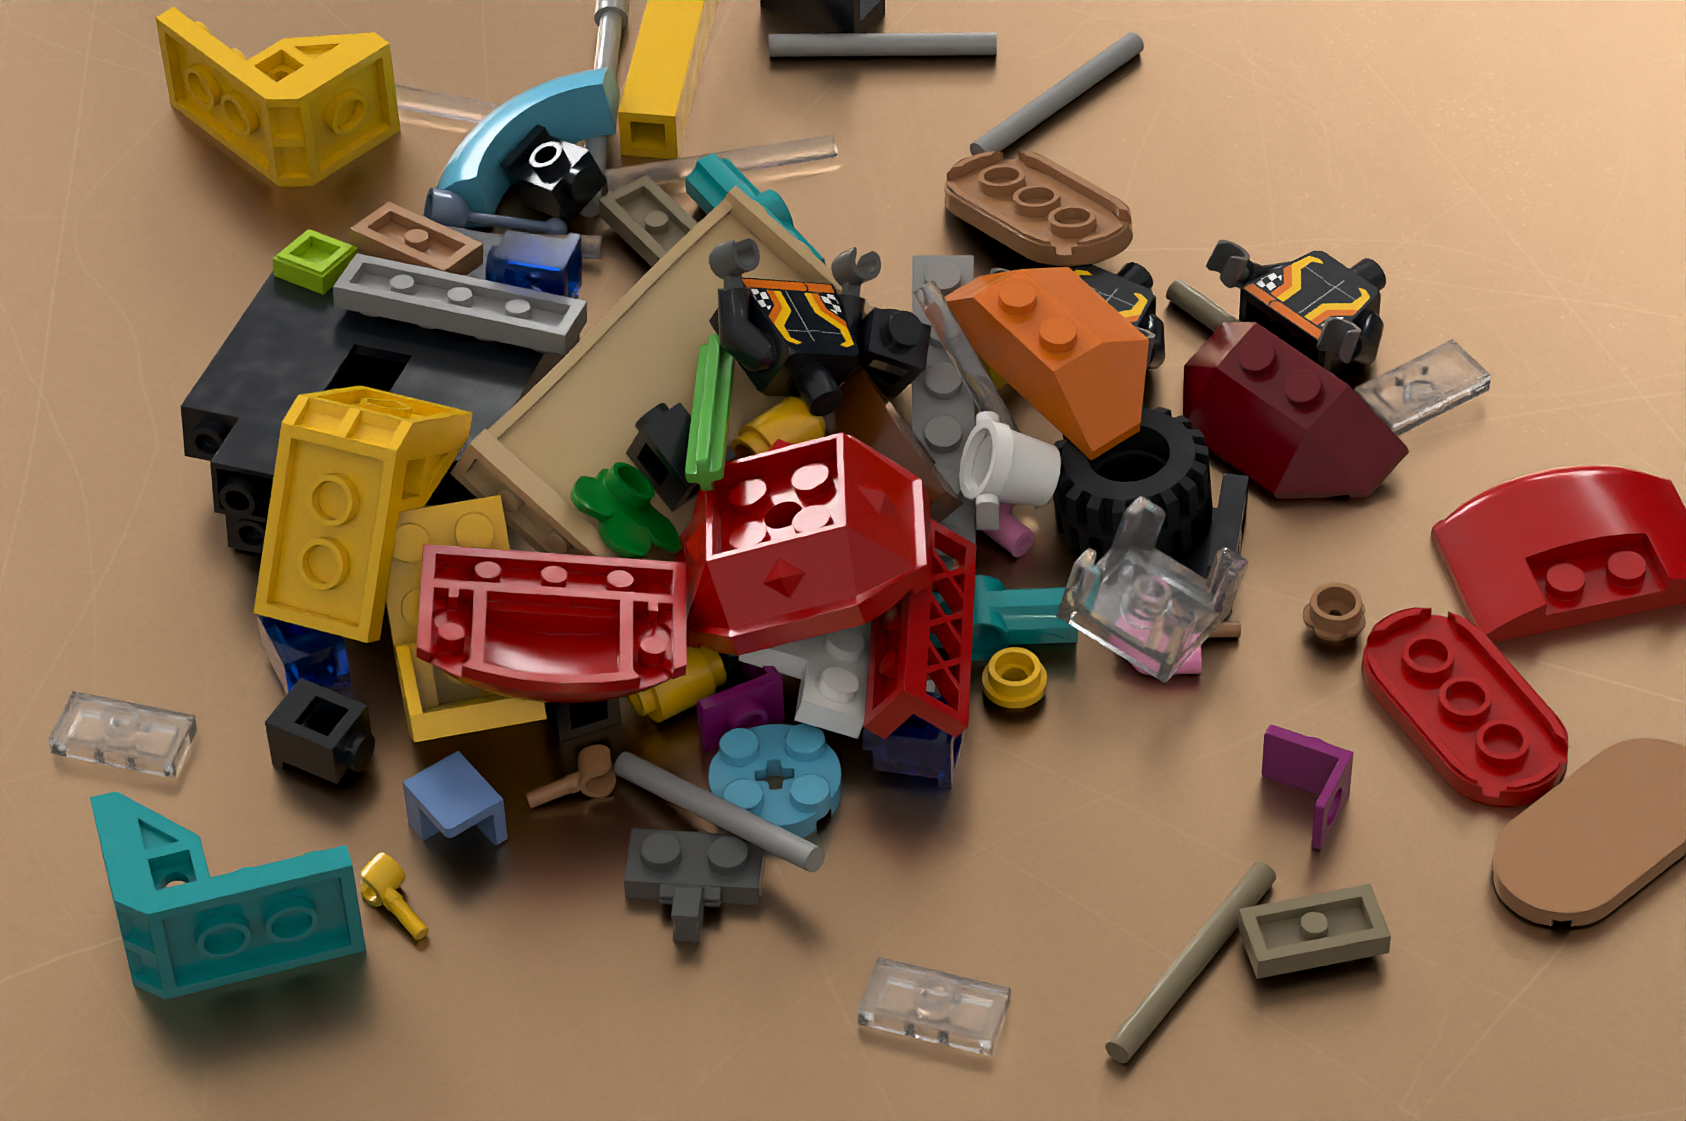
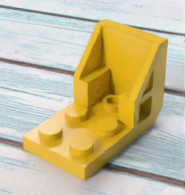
(323, 112)
(336, 500)
(432, 699)

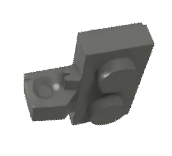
(693, 873)

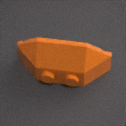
(1059, 351)

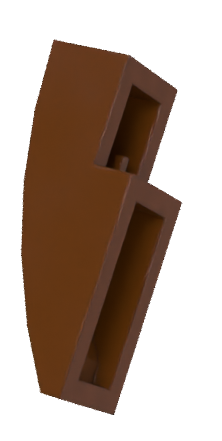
(876, 423)

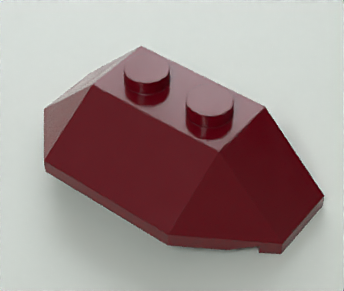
(1285, 418)

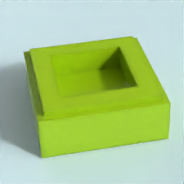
(313, 261)

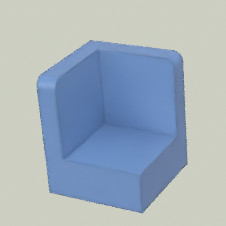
(452, 799)

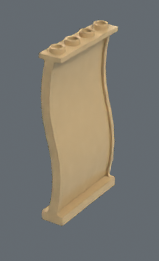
(622, 368)

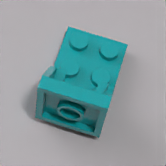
(222, 924)

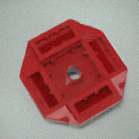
(803, 545)

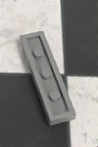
(460, 304)

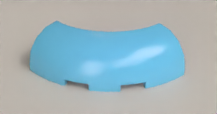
(567, 106)

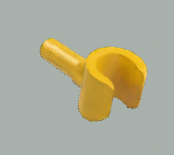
(379, 886)

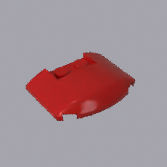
(1566, 549)
(552, 622)

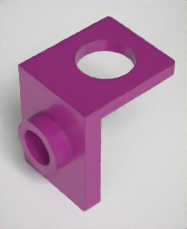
(742, 706)
(1312, 767)

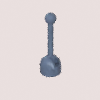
(452, 210)

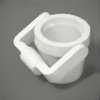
(1006, 469)

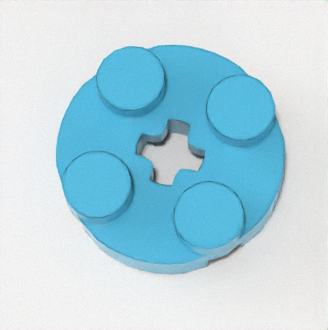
(783, 751)

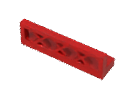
(905, 658)

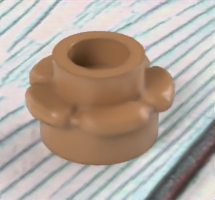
(1335, 612)

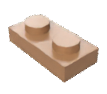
(415, 240)

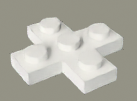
(831, 677)

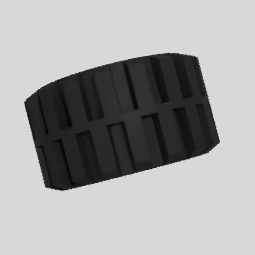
(1160, 463)

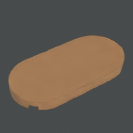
(1038, 208)
(1595, 835)

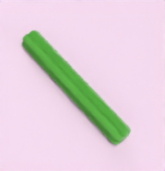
(710, 415)

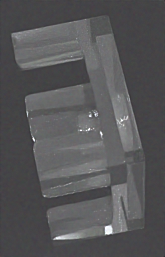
(1145, 600)

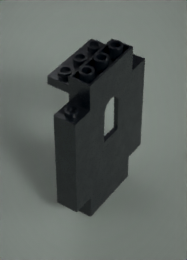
(300, 345)

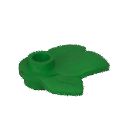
(623, 507)

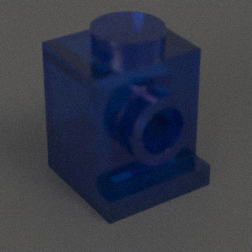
(537, 263)
(304, 654)
(917, 749)

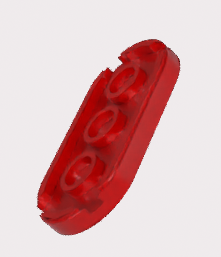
(1465, 707)

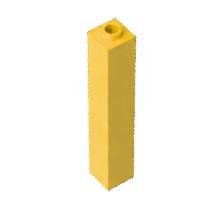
(664, 77)

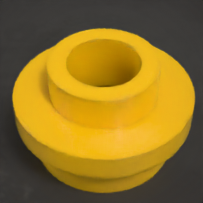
(1014, 678)

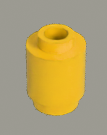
(784, 421)
(702, 677)

